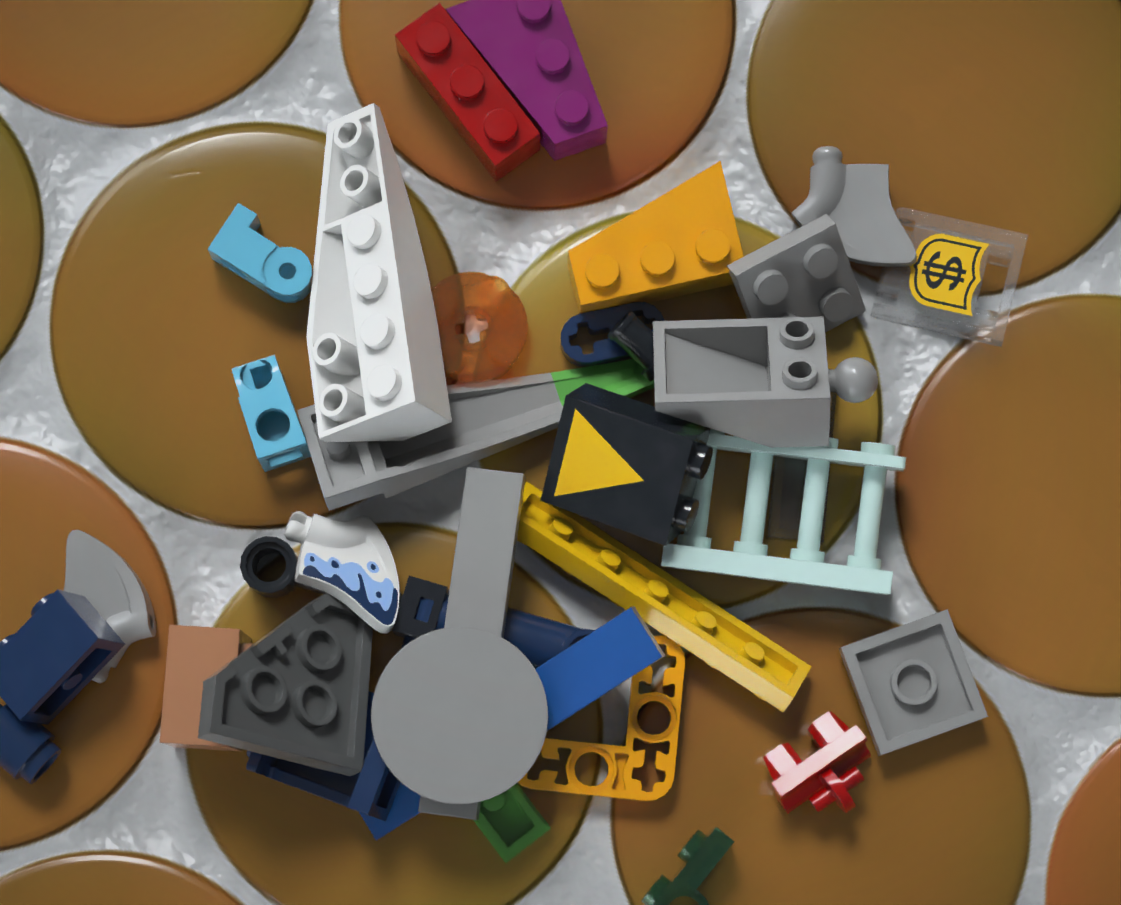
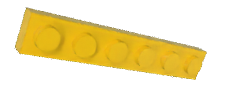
(661, 600)

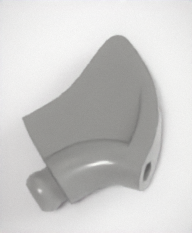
(861, 208)
(111, 588)

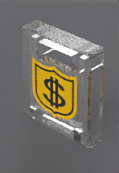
(946, 279)

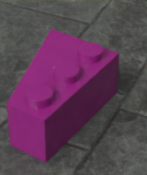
(540, 66)

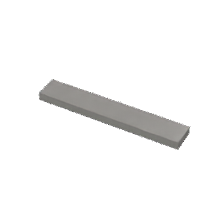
(482, 571)

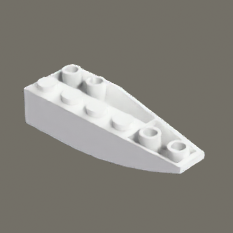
(371, 296)

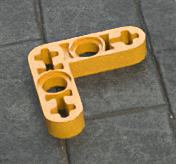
(622, 758)

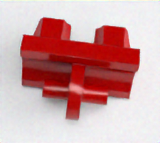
(825, 774)

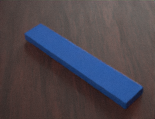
(570, 684)

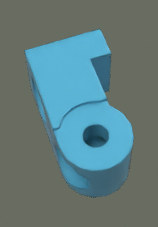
(273, 269)
(270, 414)

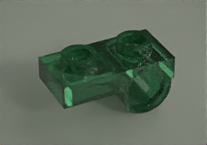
(700, 857)

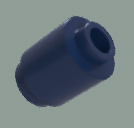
(25, 747)

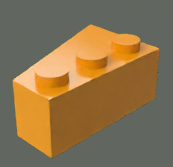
(661, 249)

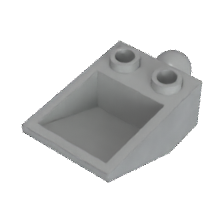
(755, 377)

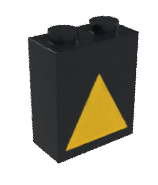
(626, 464)

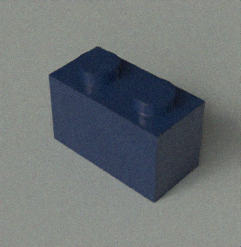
(54, 656)

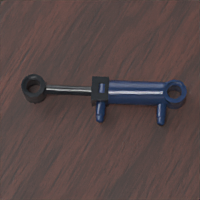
(420, 606)

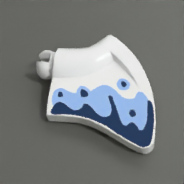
(349, 564)

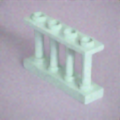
(806, 561)

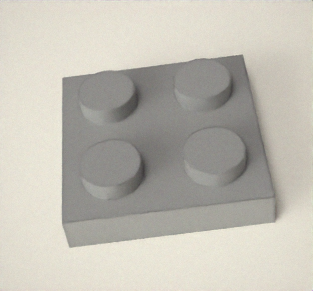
(800, 277)
(913, 682)

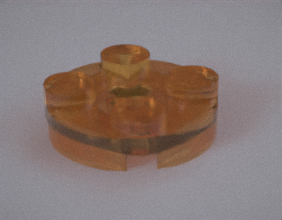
(491, 302)

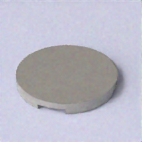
(459, 715)

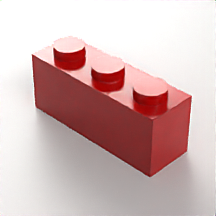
(467, 92)

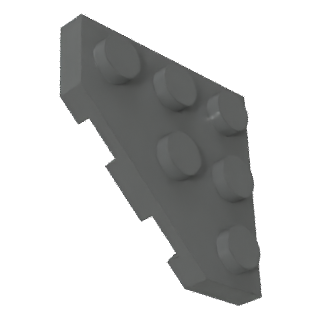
(297, 691)

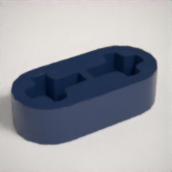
(598, 323)

